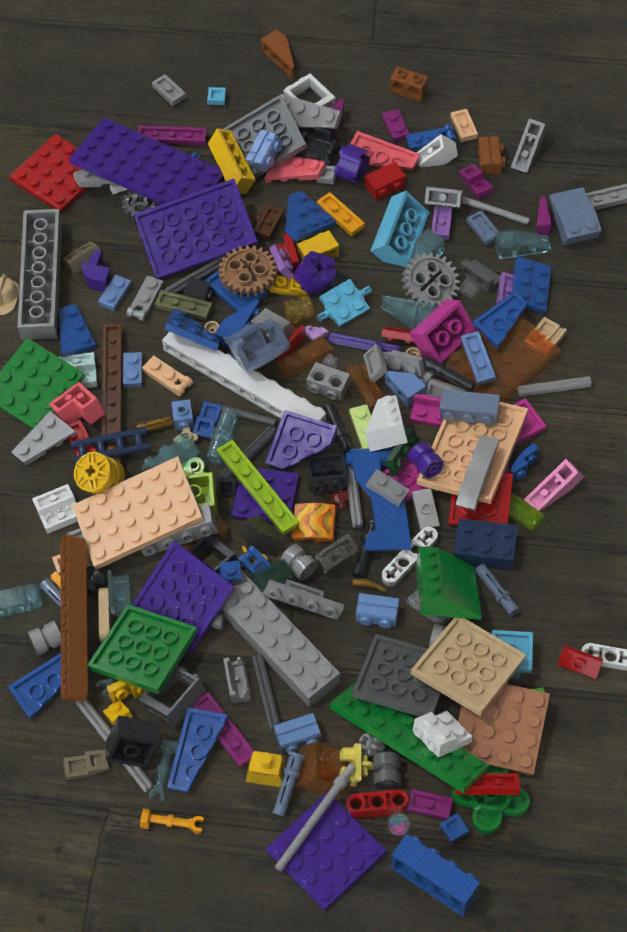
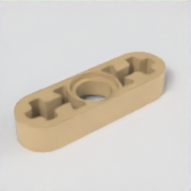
(104, 613)

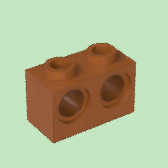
(409, 84)

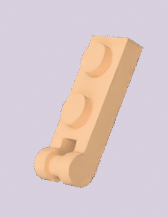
(167, 376)

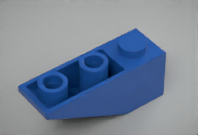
(237, 321)

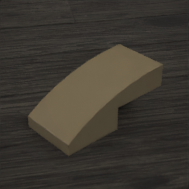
(86, 765)

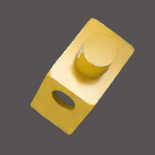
(266, 769)

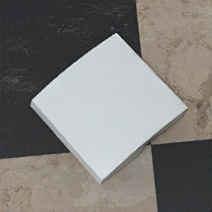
(56, 508)

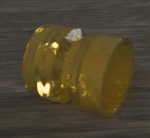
(298, 309)

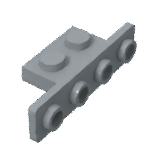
(303, 597)

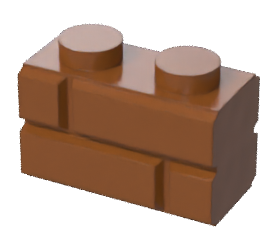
(490, 155)

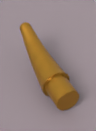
(368, 584)

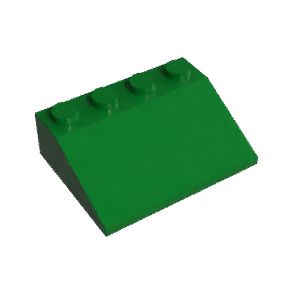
(446, 585)

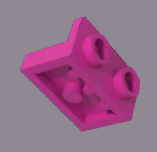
(426, 411)

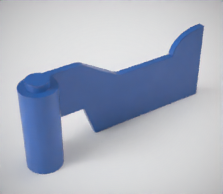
(390, 520)

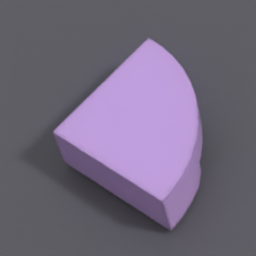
(315, 332)

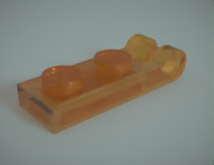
(367, 387)

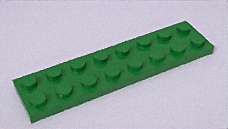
(396, 730)

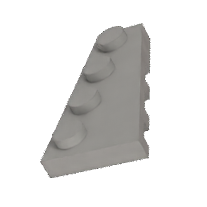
(312, 115)

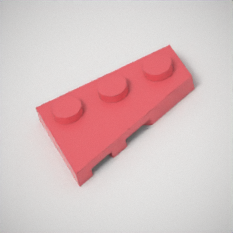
(296, 168)

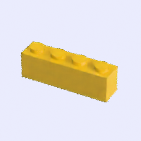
(231, 159)

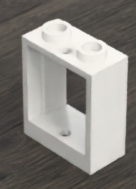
(328, 99)

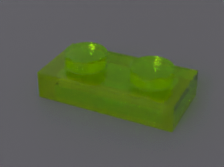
(524, 513)

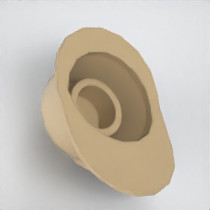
(8, 294)

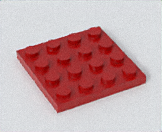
(50, 174)

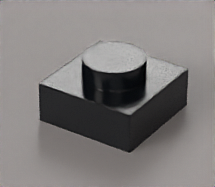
(339, 279)

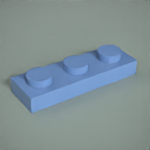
(478, 358)

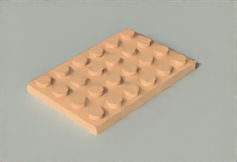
(457, 442)
(137, 513)

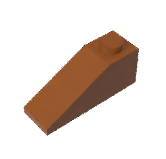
(277, 49)

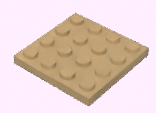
(468, 665)

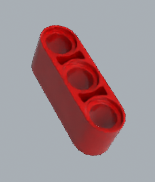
(385, 797)

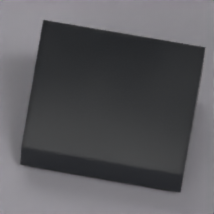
(226, 486)

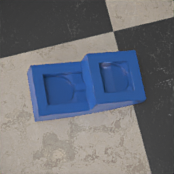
(207, 420)

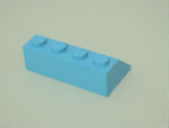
(400, 229)

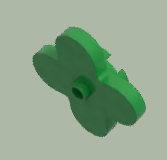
(490, 808)

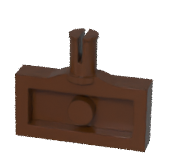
(267, 221)

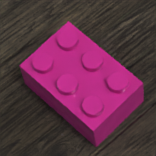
(442, 330)

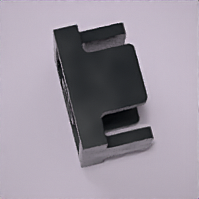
(320, 146)

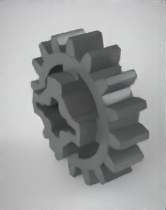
(138, 204)

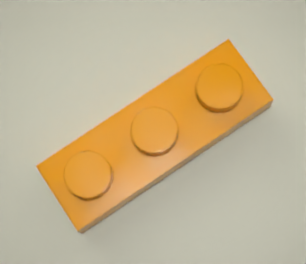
(341, 214)

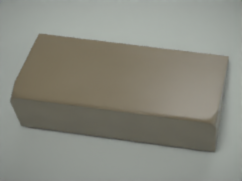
(79, 256)

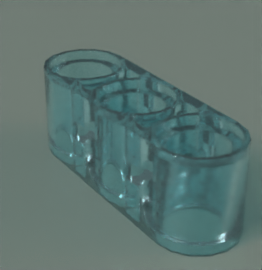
(20, 599)

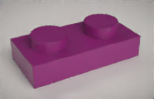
(395, 125)
(429, 804)

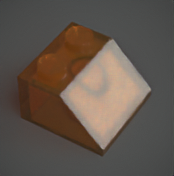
(319, 768)

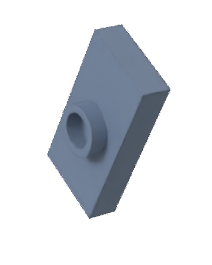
(482, 227)

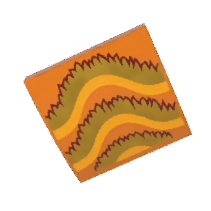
(315, 522)

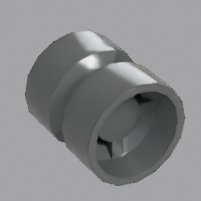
(387, 769)

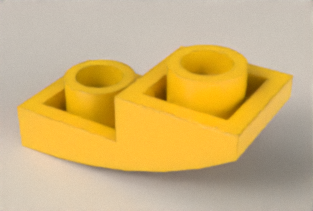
(286, 287)
(120, 690)

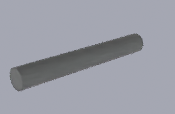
(252, 416)

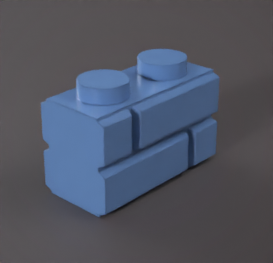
(264, 151)
(377, 610)
(297, 733)

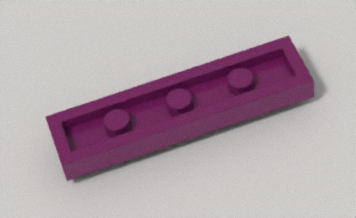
(175, 135)
(230, 736)

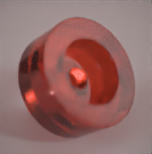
(339, 497)

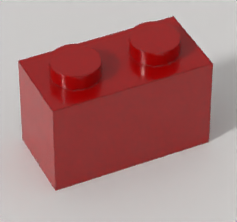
(385, 181)

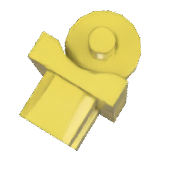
(361, 763)

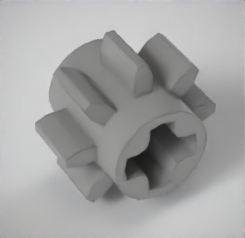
(370, 745)

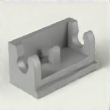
(237, 680)

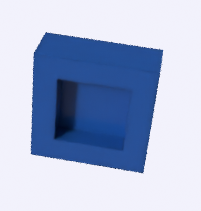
(231, 571)
(454, 828)

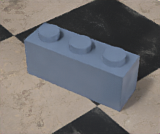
(470, 407)

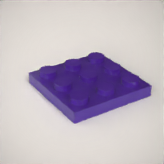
(281, 482)

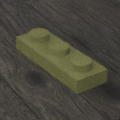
(193, 307)

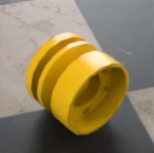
(98, 472)

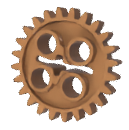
(254, 265)

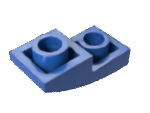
(521, 464)

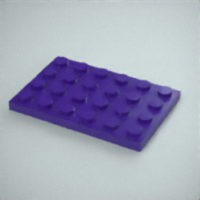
(195, 229)

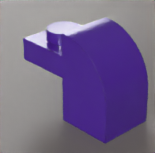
(95, 274)

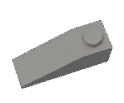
(529, 145)

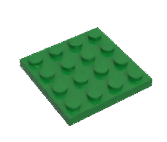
(33, 381)
(143, 648)

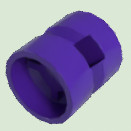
(426, 460)

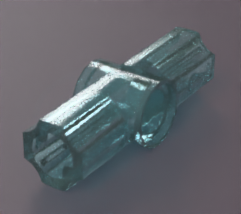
(221, 435)

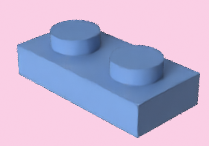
(114, 293)
(132, 370)

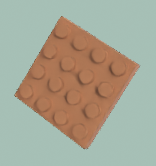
(508, 730)

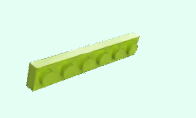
(257, 487)

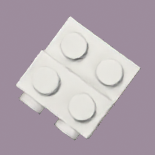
(441, 733)

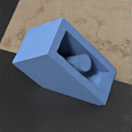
(405, 386)

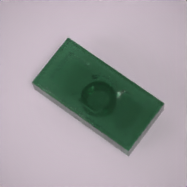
(277, 572)

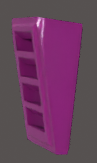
(543, 221)

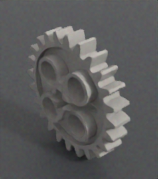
(418, 269)

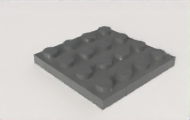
(274, 118)
(388, 678)

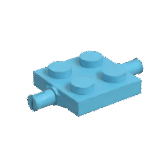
(344, 303)

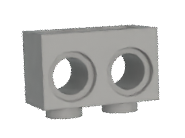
(329, 378)

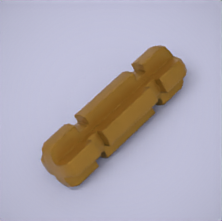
(157, 424)

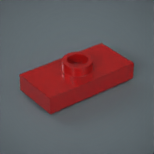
(580, 662)

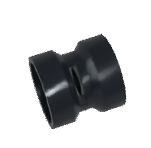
(94, 581)

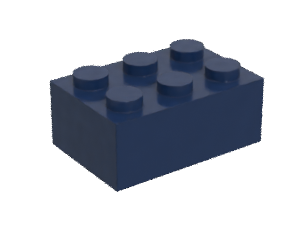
(486, 544)

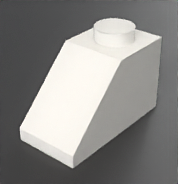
(437, 152)

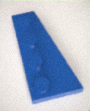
(195, 744)

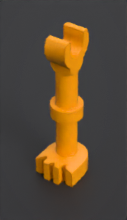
(170, 821)

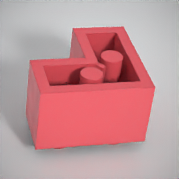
(77, 403)

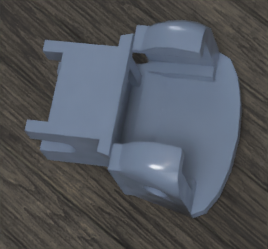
(251, 348)

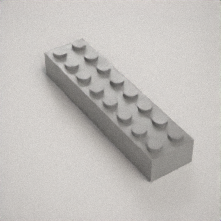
(40, 274)
(280, 642)

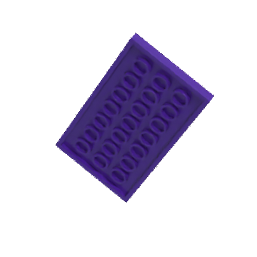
(143, 163)

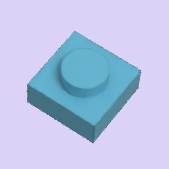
(216, 96)

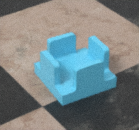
(523, 642)

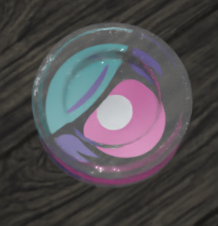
(398, 824)

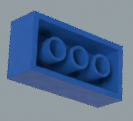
(435, 875)

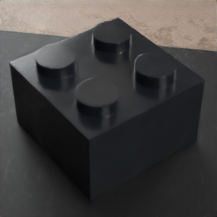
(132, 741)

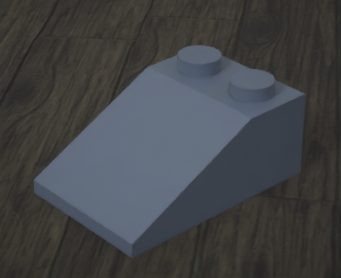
(575, 216)

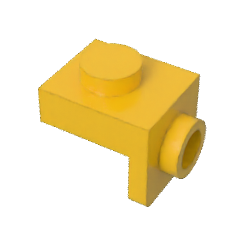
(116, 709)

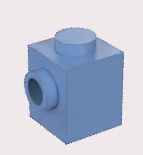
(182, 414)

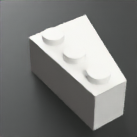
(385, 425)

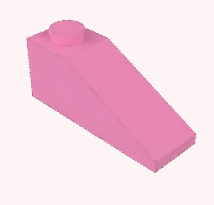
(554, 486)

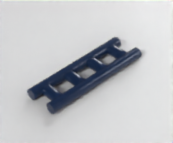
(118, 437)

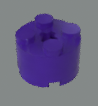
(352, 163)
(315, 272)

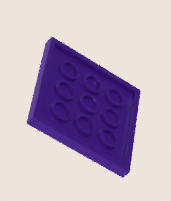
(185, 591)
(331, 855)

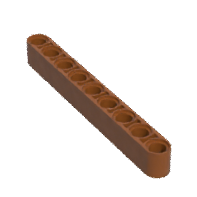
(73, 618)

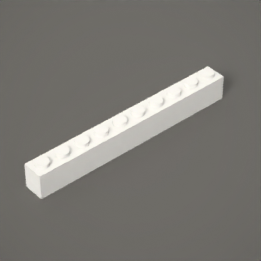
(249, 385)

